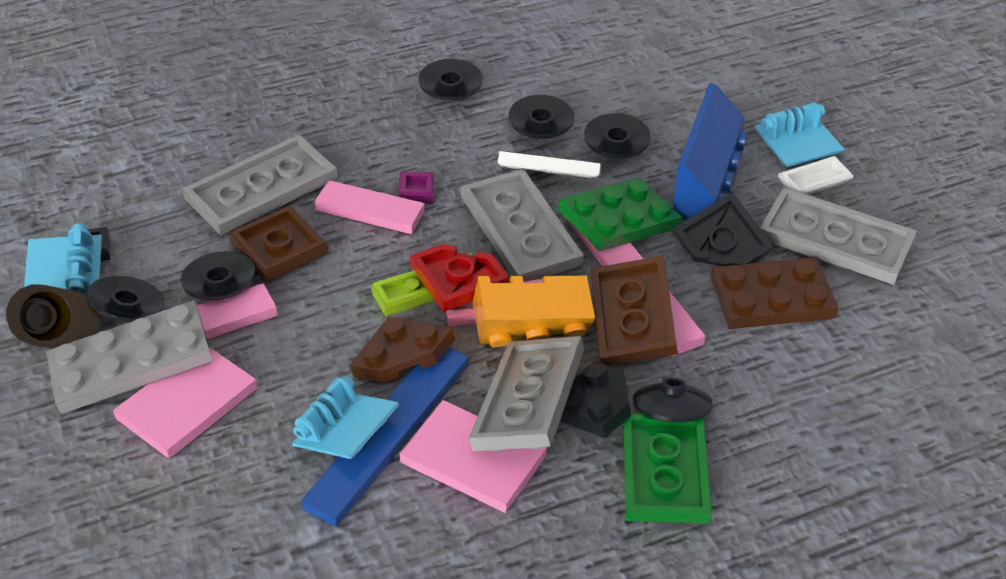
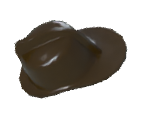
(50, 316)

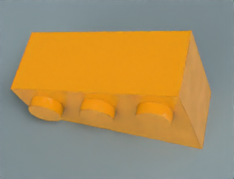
(532, 309)

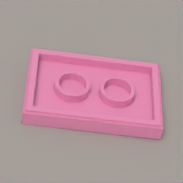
(186, 404)
(445, 454)

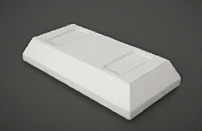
(816, 176)

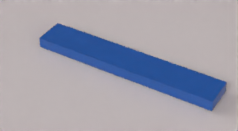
(350, 478)

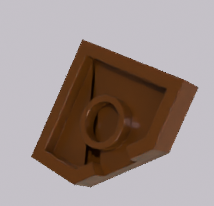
(400, 346)

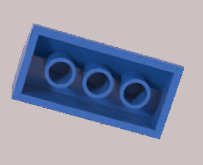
(709, 154)

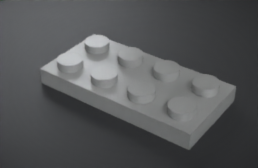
(259, 184)
(521, 226)
(838, 235)
(128, 356)
(527, 394)

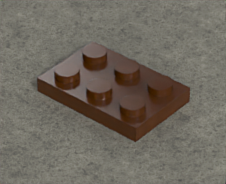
(773, 293)
(633, 311)

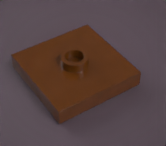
(278, 243)

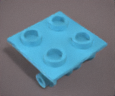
(798, 135)
(65, 261)
(341, 420)

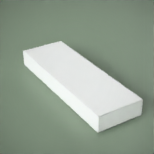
(550, 165)

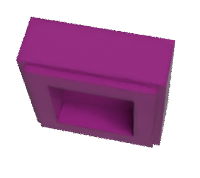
(417, 186)

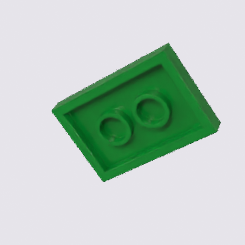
(619, 213)
(665, 471)

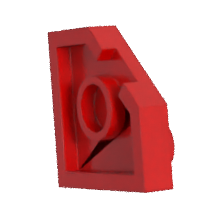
(454, 275)

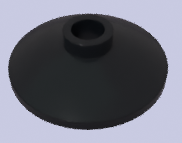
(450, 79)
(541, 116)
(617, 135)
(218, 275)
(124, 298)
(672, 401)

